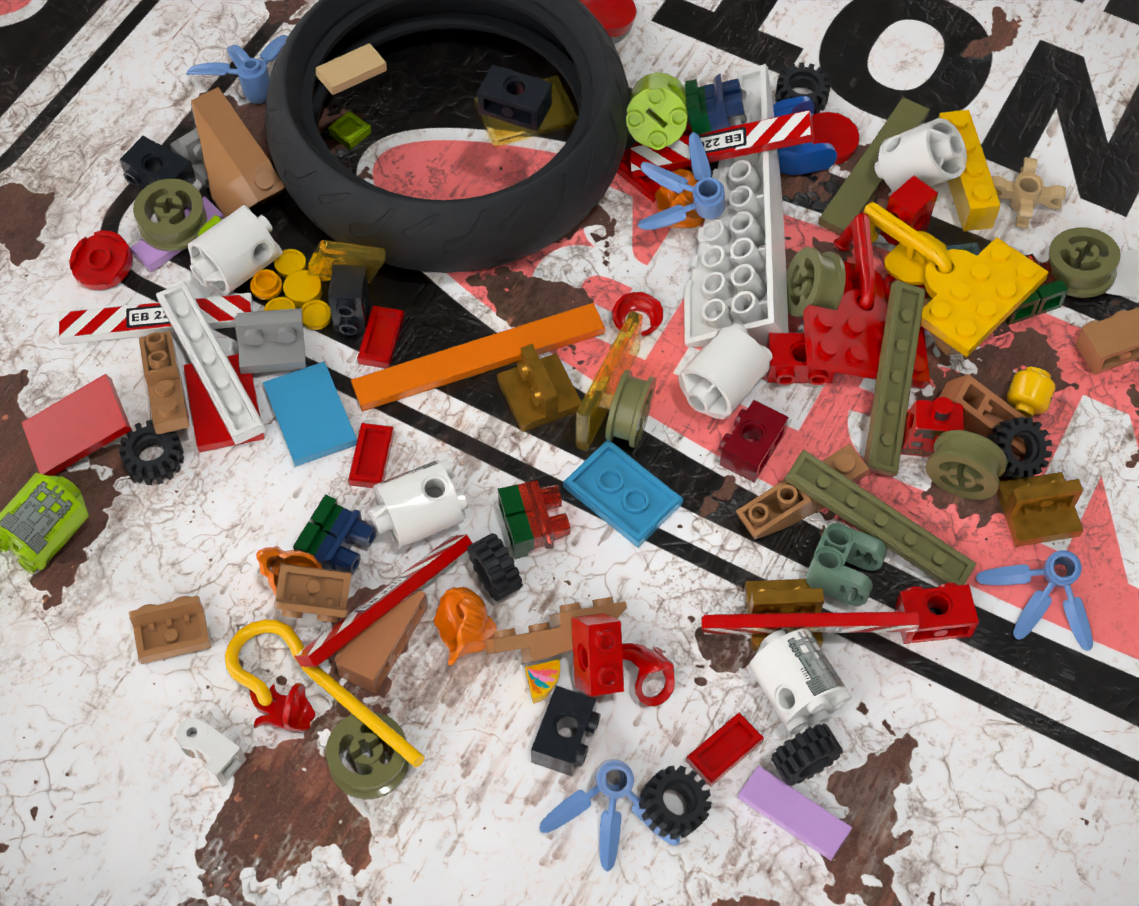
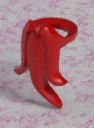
(650, 662)
(285, 712)

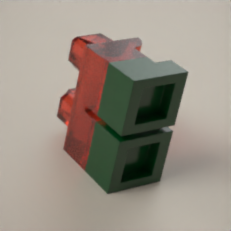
(1045, 298)
(527, 518)

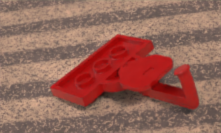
(852, 335)

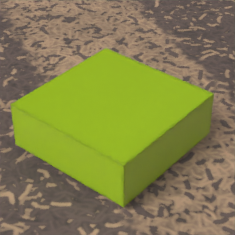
(349, 130)

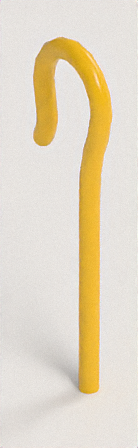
(318, 675)

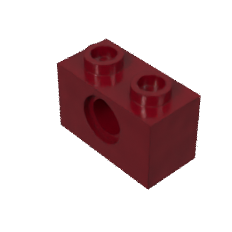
(750, 457)

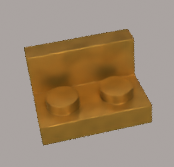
(538, 389)
(1041, 508)
(782, 597)

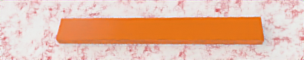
(476, 357)

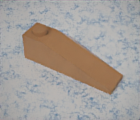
(233, 159)

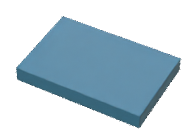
(310, 413)
(623, 493)

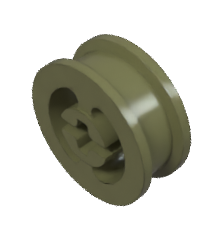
(167, 201)
(1096, 270)
(814, 280)
(630, 408)
(966, 464)
(374, 775)

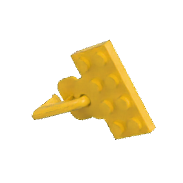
(966, 289)

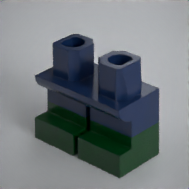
(713, 104)
(333, 534)

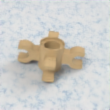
(1027, 192)

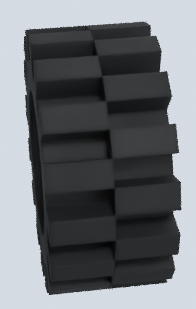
(806, 78)
(1034, 443)
(155, 468)
(494, 566)
(806, 754)
(691, 791)

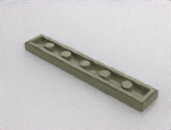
(863, 180)
(894, 379)
(879, 520)

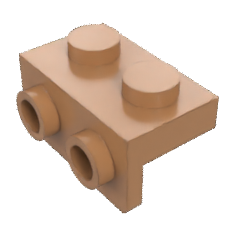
(312, 591)
(170, 629)

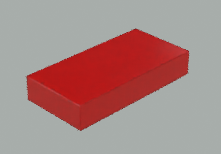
(381, 337)
(371, 455)
(724, 749)

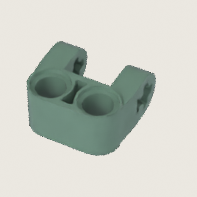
(827, 567)

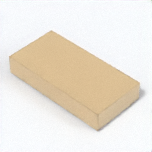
(351, 69)

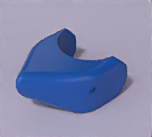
(803, 157)

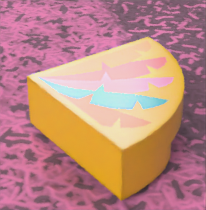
(542, 679)

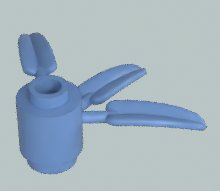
(251, 71)
(707, 192)
(1041, 600)
(610, 820)

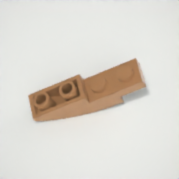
(164, 382)
(787, 505)
(546, 642)

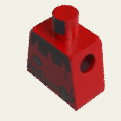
(927, 421)

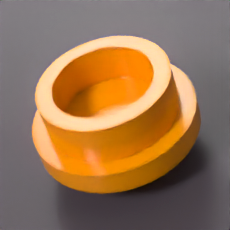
(266, 284)

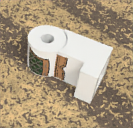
(212, 747)

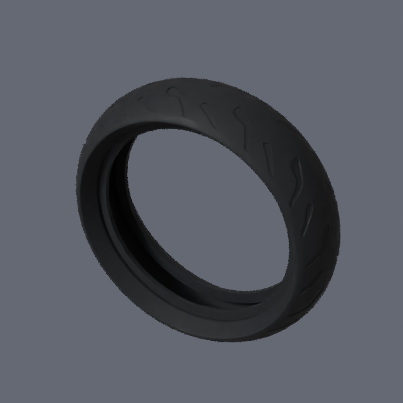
(455, 232)

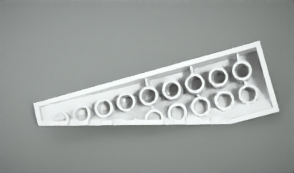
(742, 252)

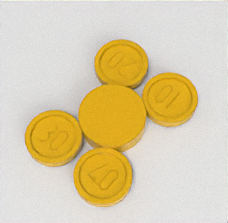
(301, 291)

